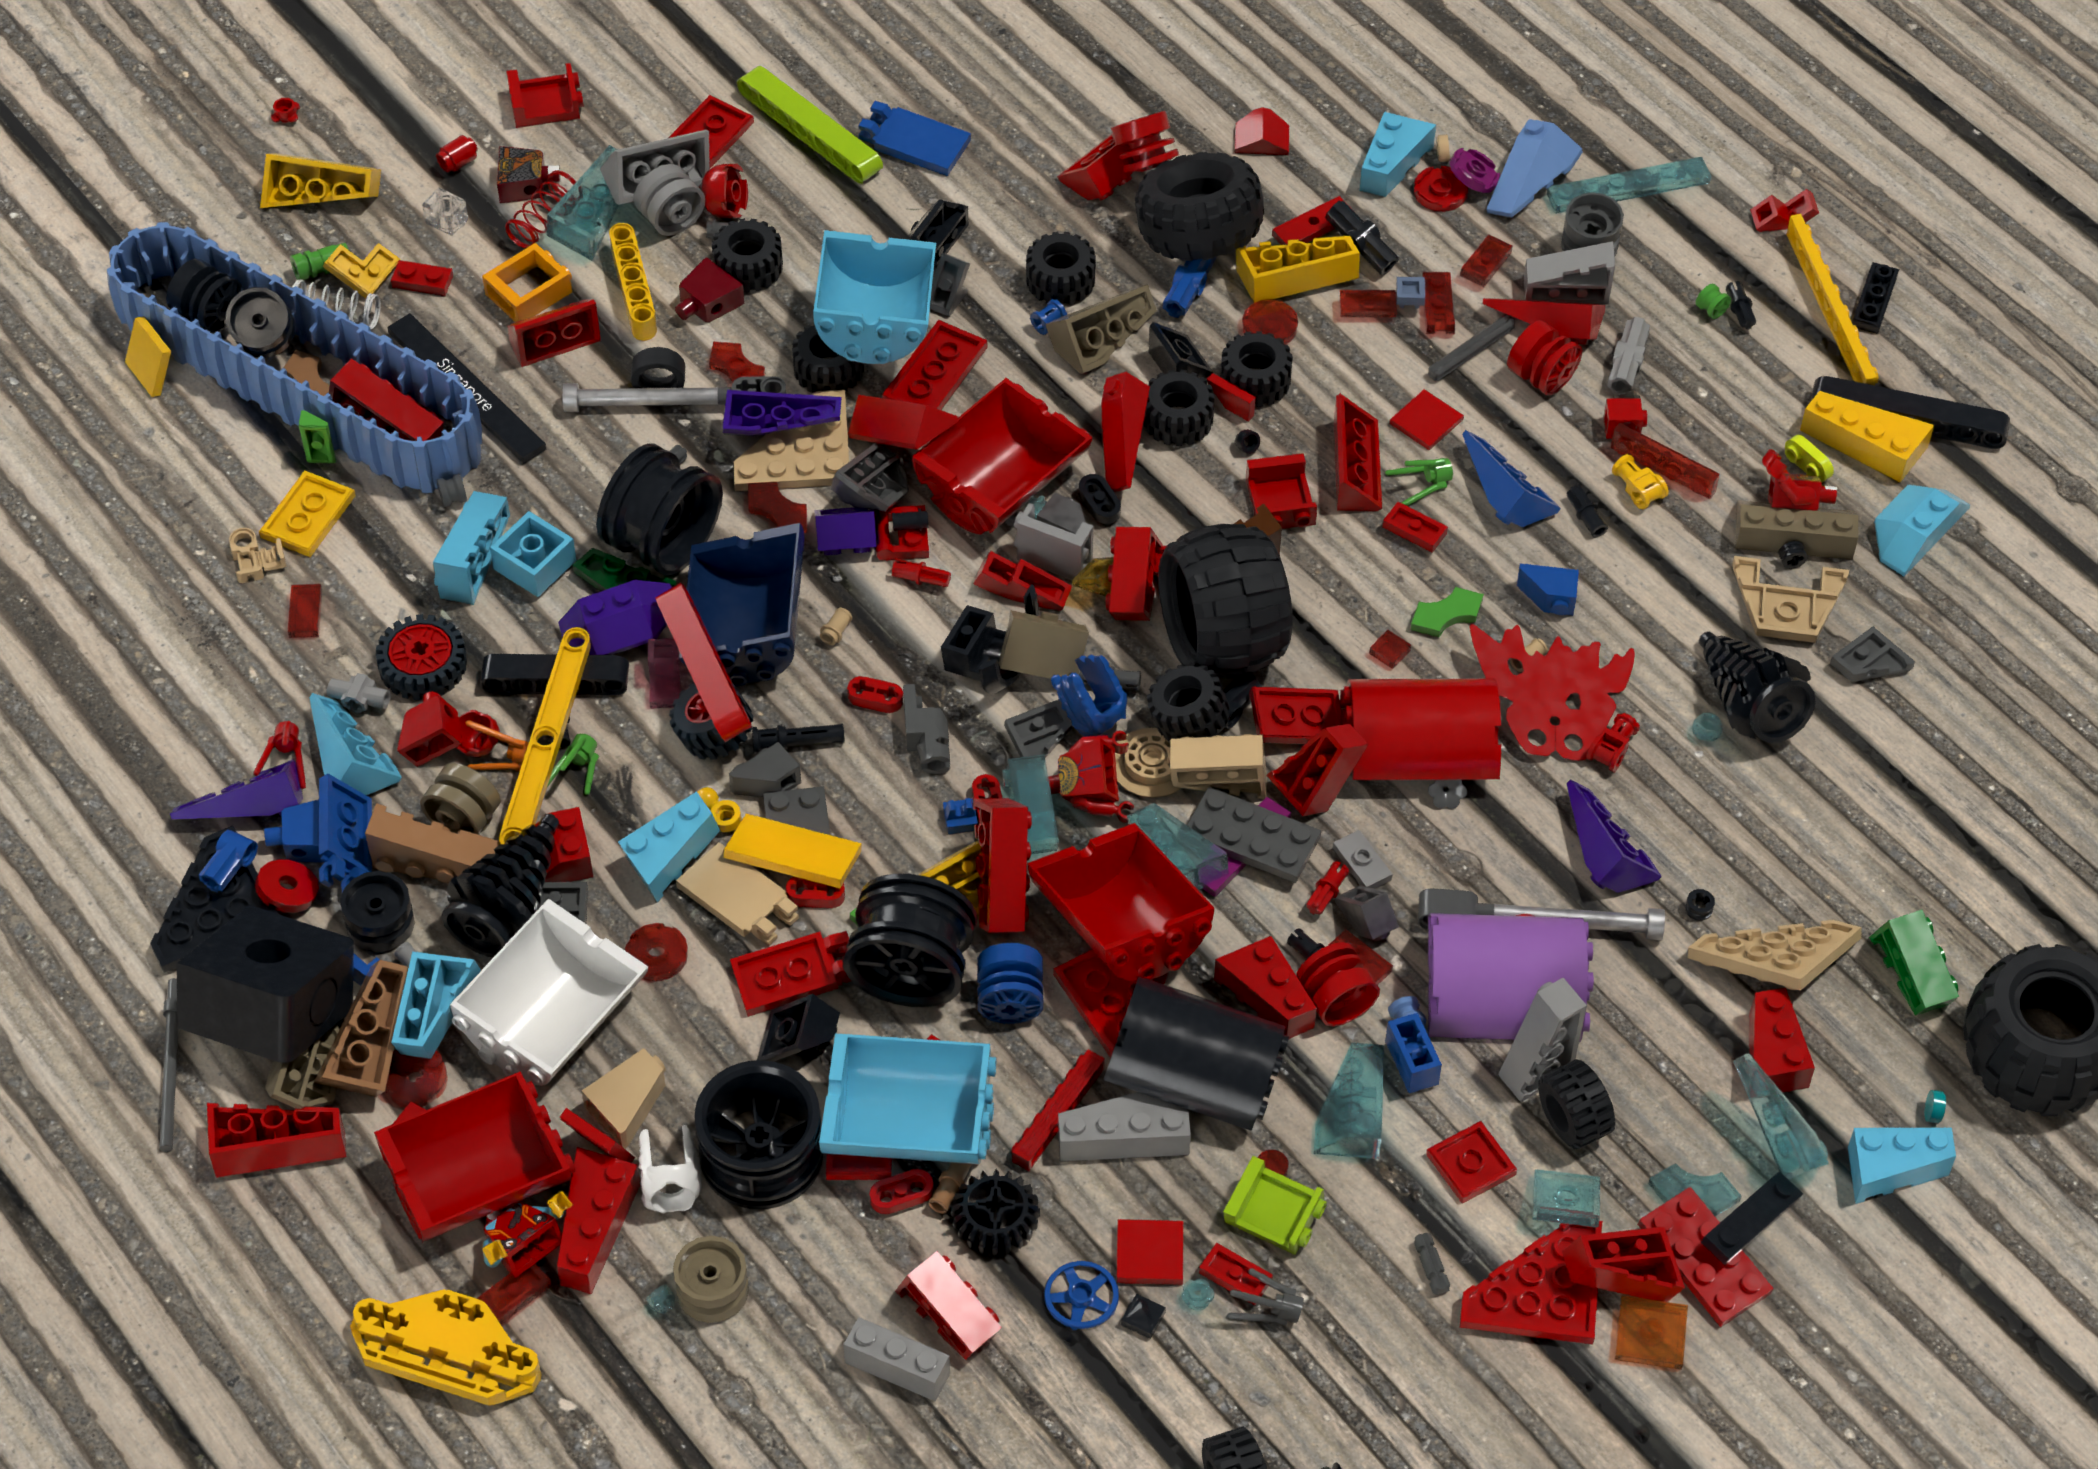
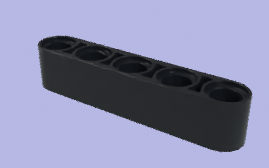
(532, 672)

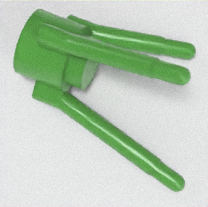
(1435, 471)
(579, 752)

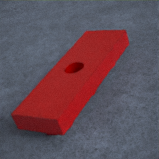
(1307, 225)

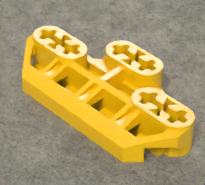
(431, 1329)

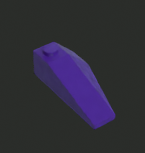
(766, 412)
(263, 796)
(1605, 845)

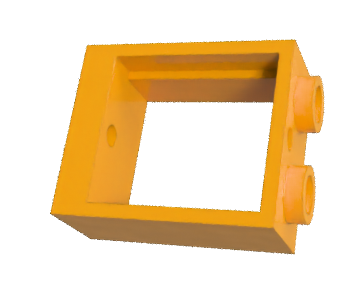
(535, 301)

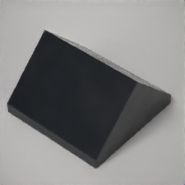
(1175, 351)

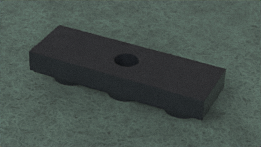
(1875, 297)

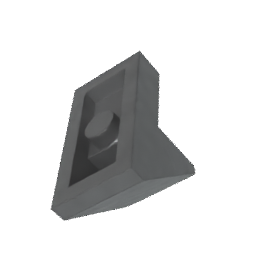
(948, 283)

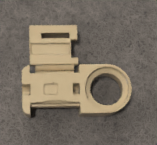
(251, 559)

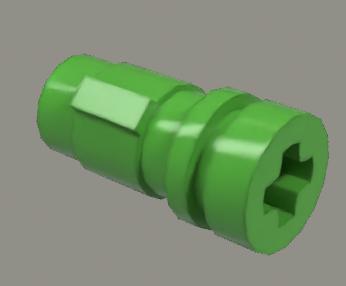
(312, 262)

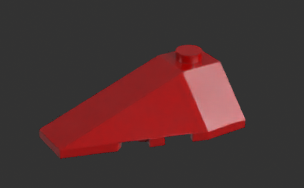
(1572, 320)

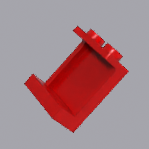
(545, 98)
(1283, 489)

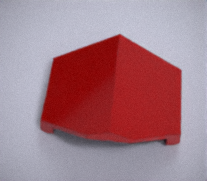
(1262, 133)

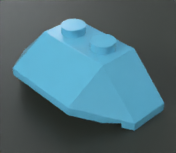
(1915, 524)

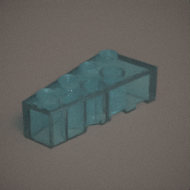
(584, 211)

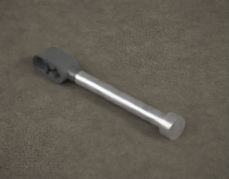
(575, 397)
(1466, 902)

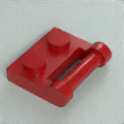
(912, 543)

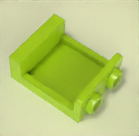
(1274, 1207)

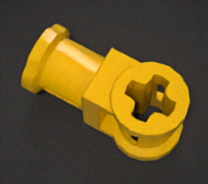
(1640, 484)

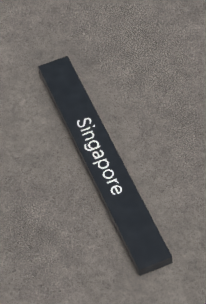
(493, 412)

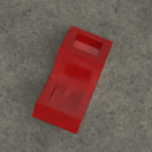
(1775, 215)

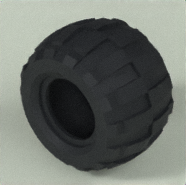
(1225, 599)
(2016, 1059)

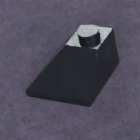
(798, 1028)

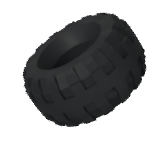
(1199, 206)

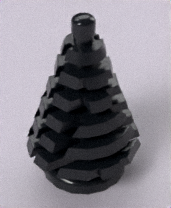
(1759, 688)
(500, 890)

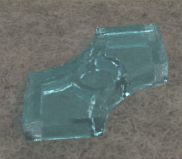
(1713, 1190)

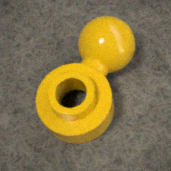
(721, 809)

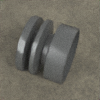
(1592, 221)

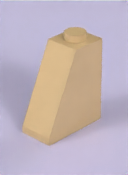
(626, 1095)

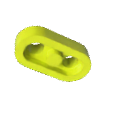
(1808, 458)

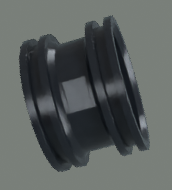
(659, 508)
(910, 940)

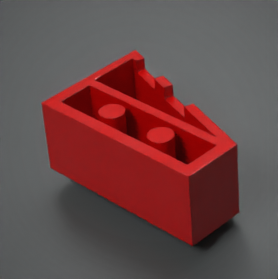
(1132, 573)
(1319, 769)
(1268, 985)
(1626, 1263)

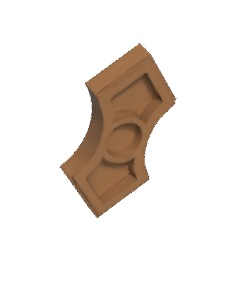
(306, 367)

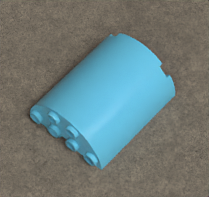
(873, 296)
(909, 1099)

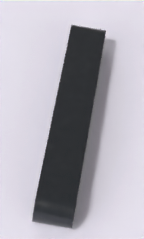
(1950, 419)

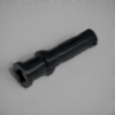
(796, 736)

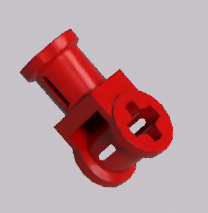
(1613, 743)

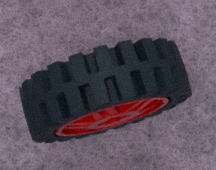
(421, 656)

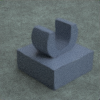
(1410, 291)

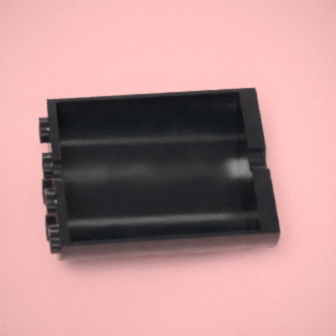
(1197, 1054)

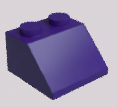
(845, 530)

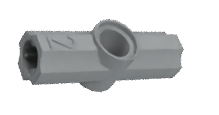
(1629, 355)

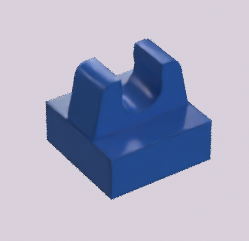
(959, 816)

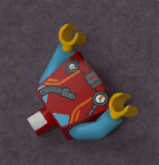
(523, 1234)

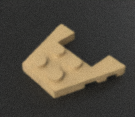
(1786, 610)

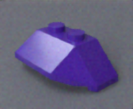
(618, 617)

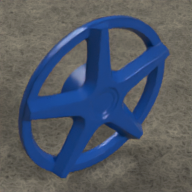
(1081, 1295)

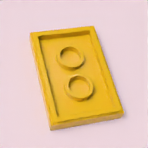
(307, 513)

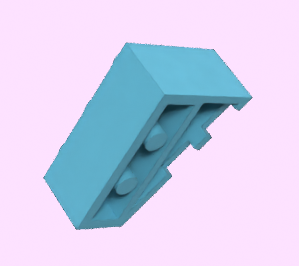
(669, 842)
(426, 1000)
(1897, 1158)

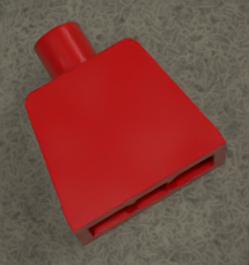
(429, 730)

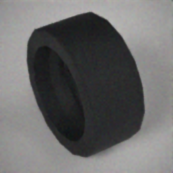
(658, 358)

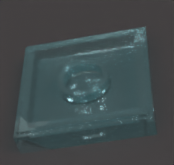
(1566, 1198)

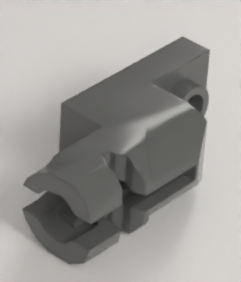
(926, 732)

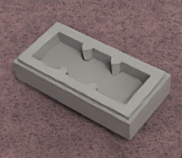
(1362, 860)

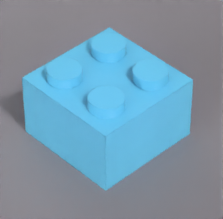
(533, 553)

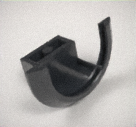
(976, 646)

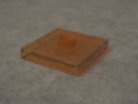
(1651, 1332)

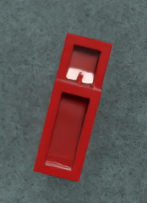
(1013, 580)

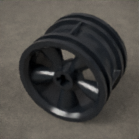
(760, 1171)

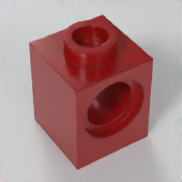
(1624, 411)

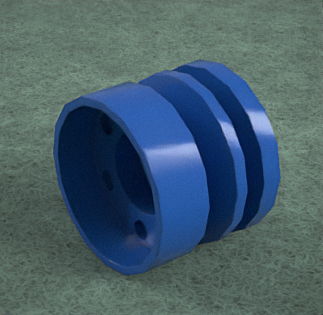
(1010, 983)

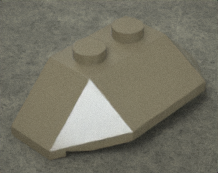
(295, 1080)

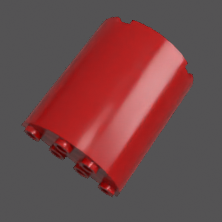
(997, 457)
(1425, 728)
(1126, 902)
(473, 1156)

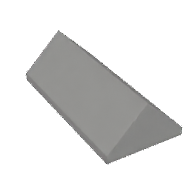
(629, 165)

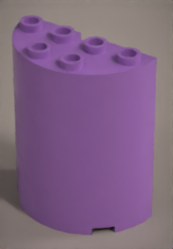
(1492, 967)

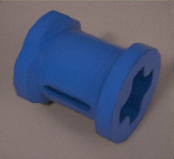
(1051, 312)

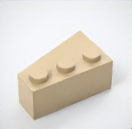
(1221, 763)

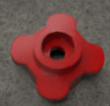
(285, 110)

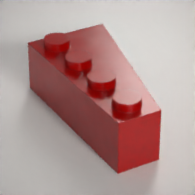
(379, 399)
(1002, 864)

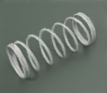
(368, 303)

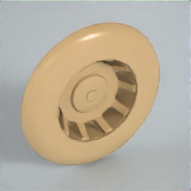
(1151, 757)

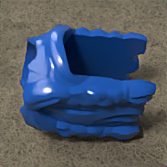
(1089, 715)

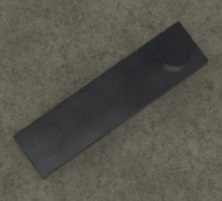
(1751, 1218)

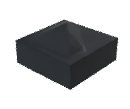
(1143, 1316)

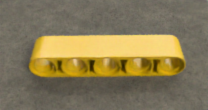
(633, 281)

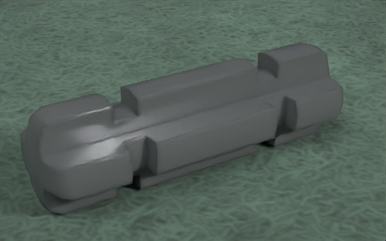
(1432, 1263)

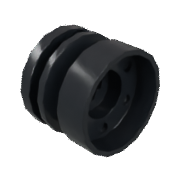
(202, 294)

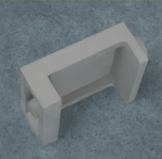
(1051, 546)

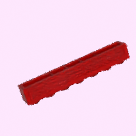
(1066, 1098)

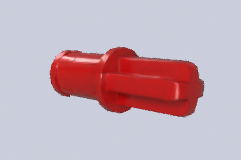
(920, 573)
(1327, 888)

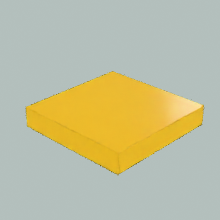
(147, 356)

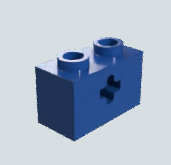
(1413, 1053)

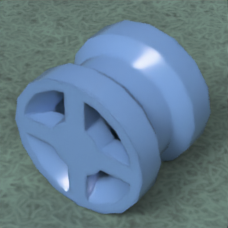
(1404, 1007)

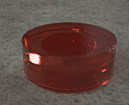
(1275, 1161)

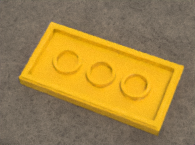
(792, 850)

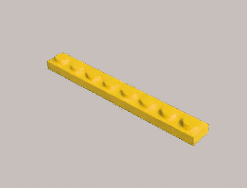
(1830, 303)

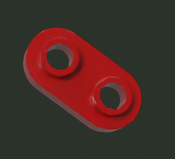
(900, 1191)

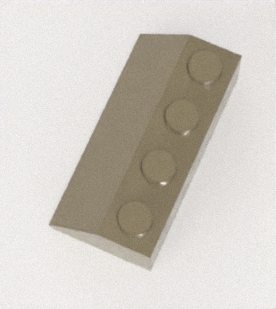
(1822, 532)

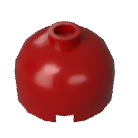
(725, 190)

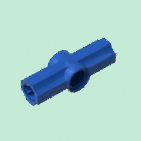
(1187, 283)

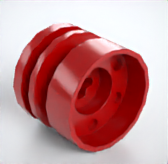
(1144, 141)
(1544, 357)
(1338, 984)

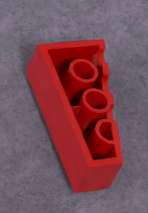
(271, 1137)
(601, 1200)

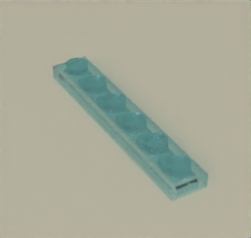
(1634, 182)

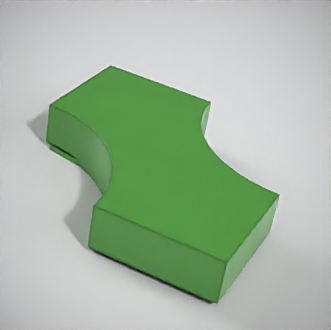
(1458, 607)

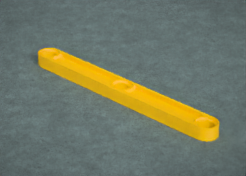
(551, 721)

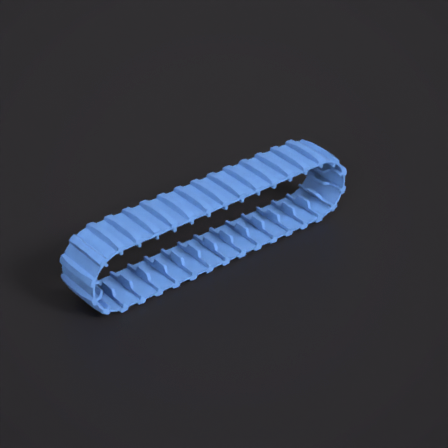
(414, 464)

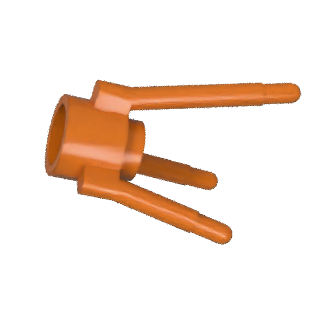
(516, 750)

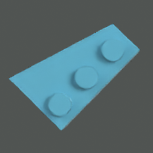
(1393, 151)

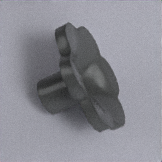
(1447, 797)

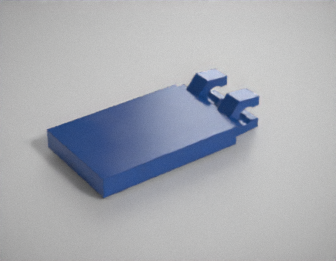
(914, 138)
(342, 829)

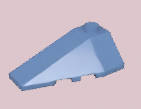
(1535, 160)

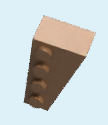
(422, 849)

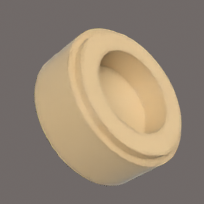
(1443, 148)

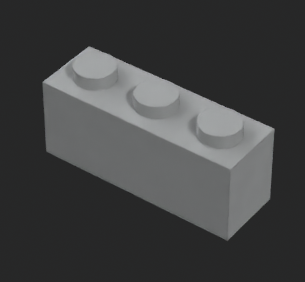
(897, 1359)

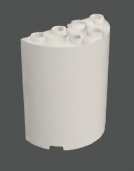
(544, 994)

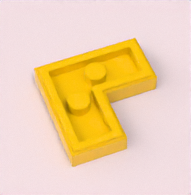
(360, 274)

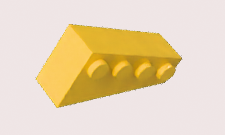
(1296, 267)
(1867, 433)

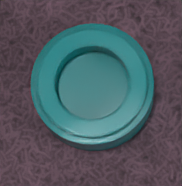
(1935, 1106)

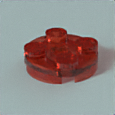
(423, 1089)

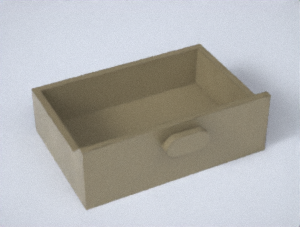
(1042, 645)

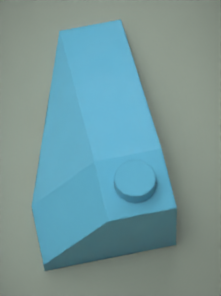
(348, 752)

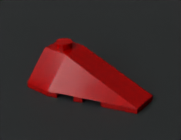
(1121, 424)

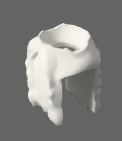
(656, 1177)

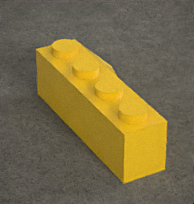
(306, 180)

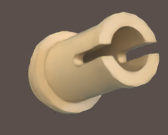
(832, 631)
(1535, 645)

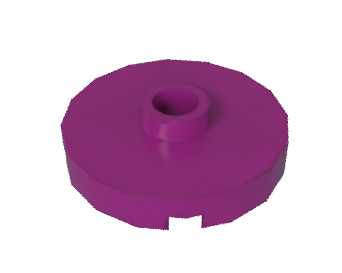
(1474, 170)

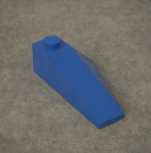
(1506, 486)

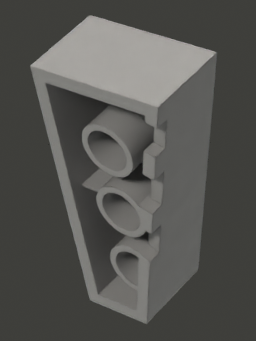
(1545, 1038)
(1124, 1129)

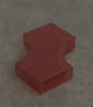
(730, 360)
(769, 502)

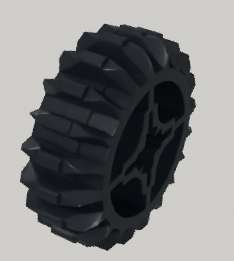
(1019, 1212)

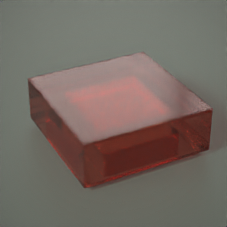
(1390, 649)

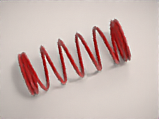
(529, 227)

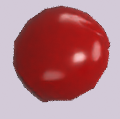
(473, 741)

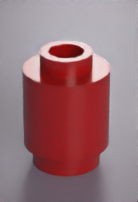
(457, 153)

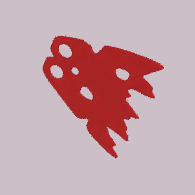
(1546, 685)

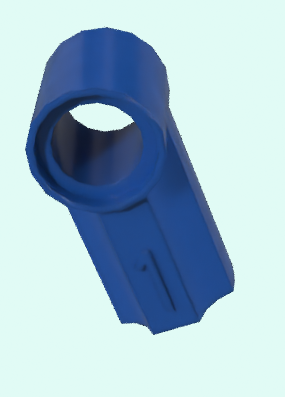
(231, 853)

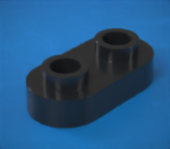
(1102, 504)

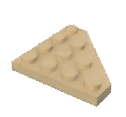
(798, 455)
(1782, 957)

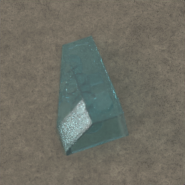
(1353, 1109)
(1786, 1131)

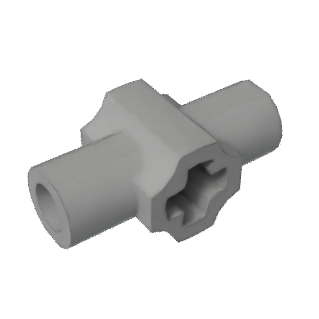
(358, 693)

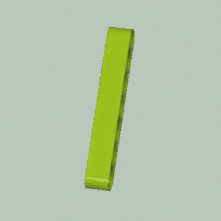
(810, 124)

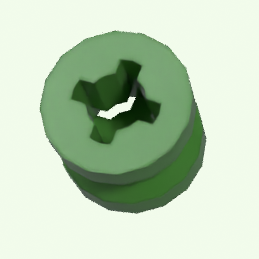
(1713, 301)

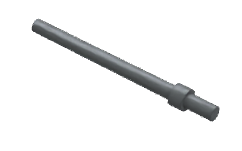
(170, 1068)

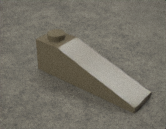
(1095, 332)

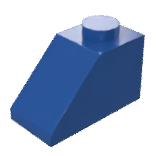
(1549, 587)

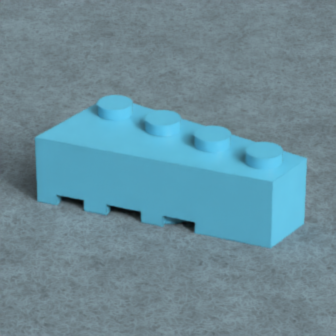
(466, 551)

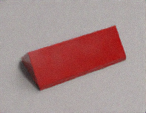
(897, 422)
(1356, 458)

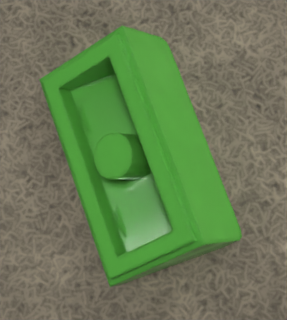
(316, 439)

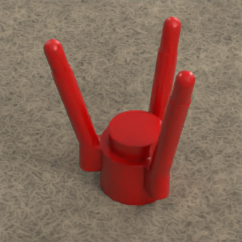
(285, 740)

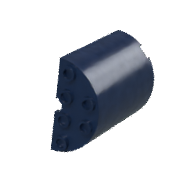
(750, 599)

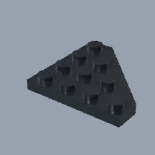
(201, 911)

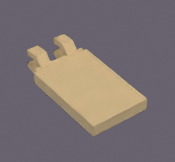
(737, 894)

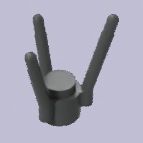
(1286, 1306)

